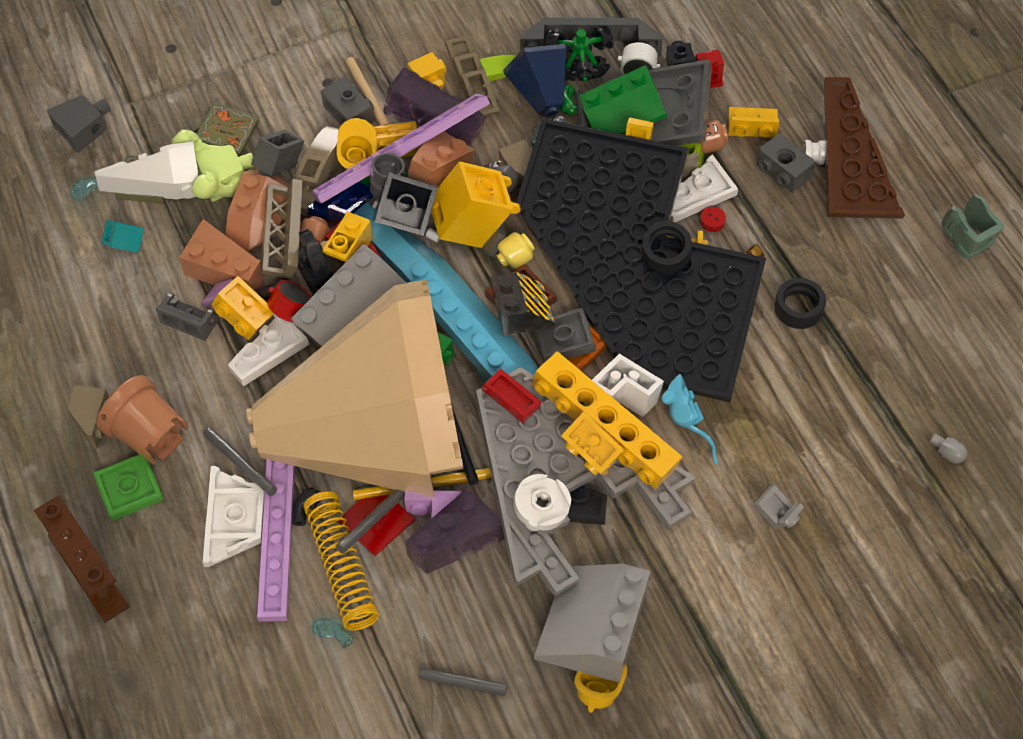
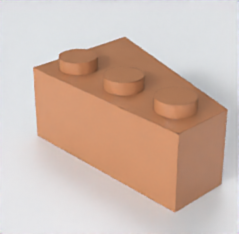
(216, 258)

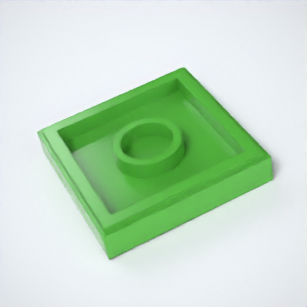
(128, 486)

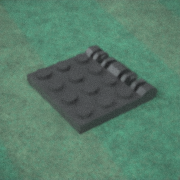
(685, 97)

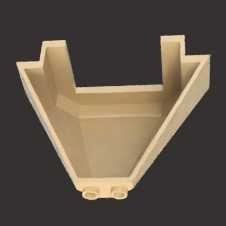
(368, 401)

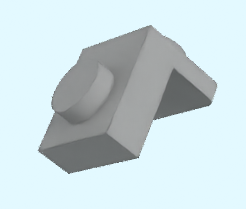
(777, 508)

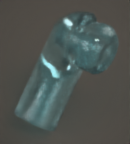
(83, 188)
(333, 629)

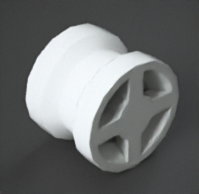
(816, 151)

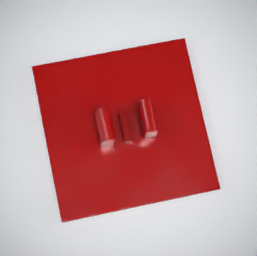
(385, 530)

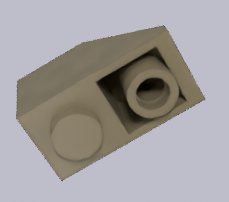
(84, 410)

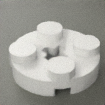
(540, 517)

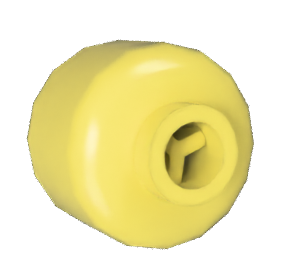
(515, 250)

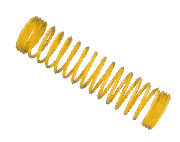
(351, 614)

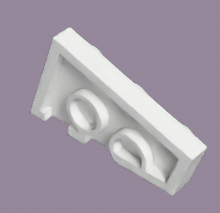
(702, 190)
(270, 348)

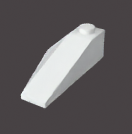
(160, 174)

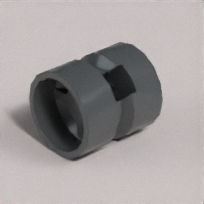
(380, 167)

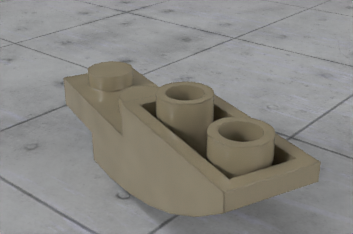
(317, 164)

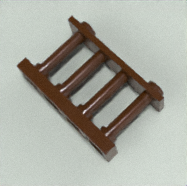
(81, 558)

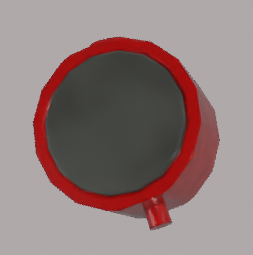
(287, 299)

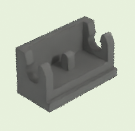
(186, 318)

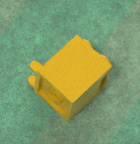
(472, 204)

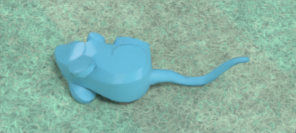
(684, 410)

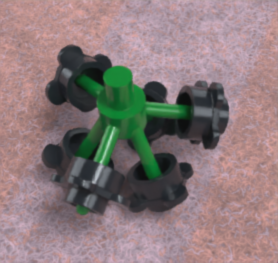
(581, 46)

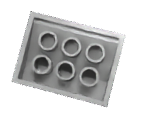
(345, 296)
(595, 620)

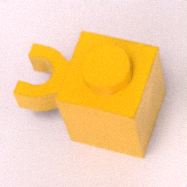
(429, 68)

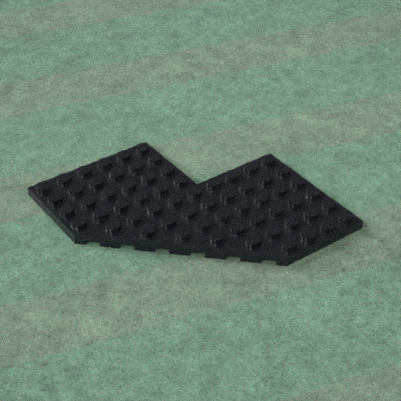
(588, 207)

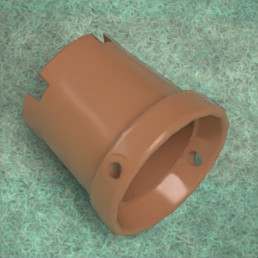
(141, 419)

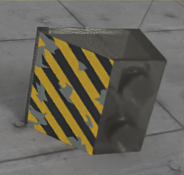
(520, 303)

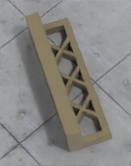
(291, 227)

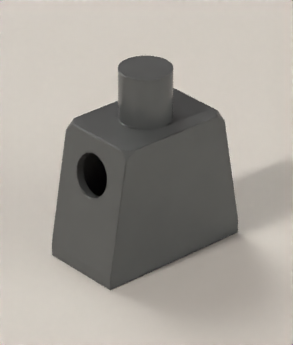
(79, 121)

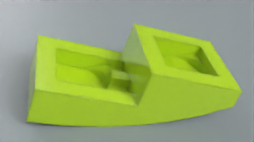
(495, 65)

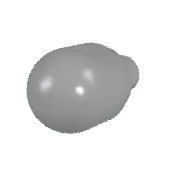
(950, 449)

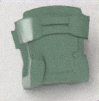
(979, 216)

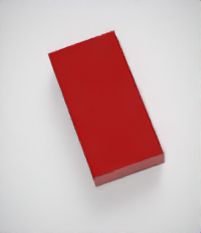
(511, 396)

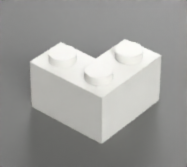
(630, 385)

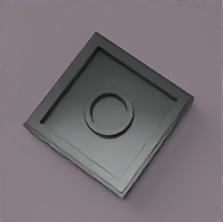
(569, 336)

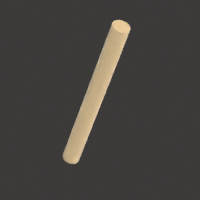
(366, 91)

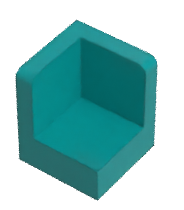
(122, 236)

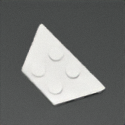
(232, 517)

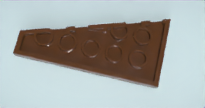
(854, 164)

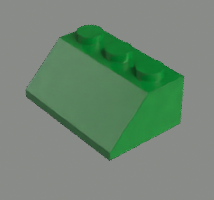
(623, 98)

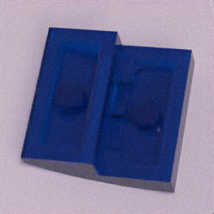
(346, 201)

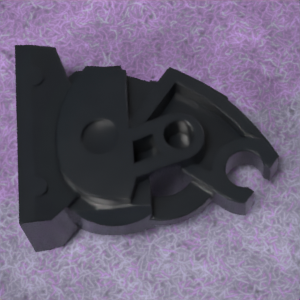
(313, 262)

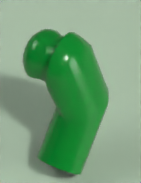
(568, 106)

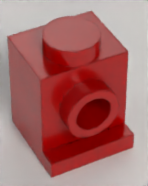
(717, 66)

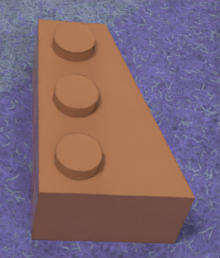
(438, 158)

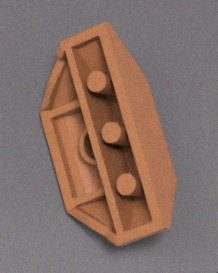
(247, 209)

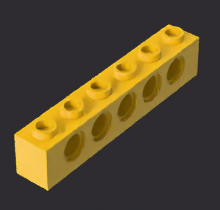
(601, 405)

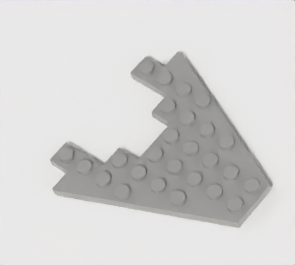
(537, 448)

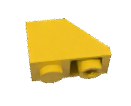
(349, 237)

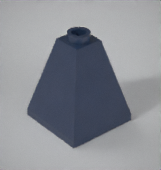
(540, 77)

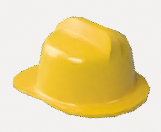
(355, 142)
(597, 691)

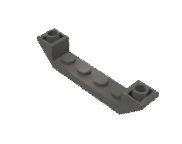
(621, 28)

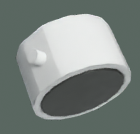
(637, 56)

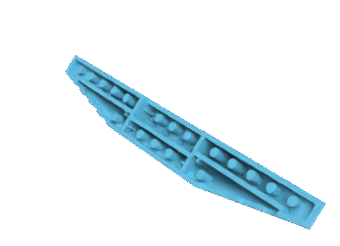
(453, 302)

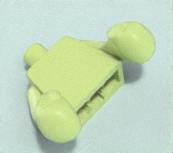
(217, 165)

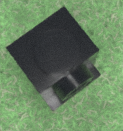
(679, 53)

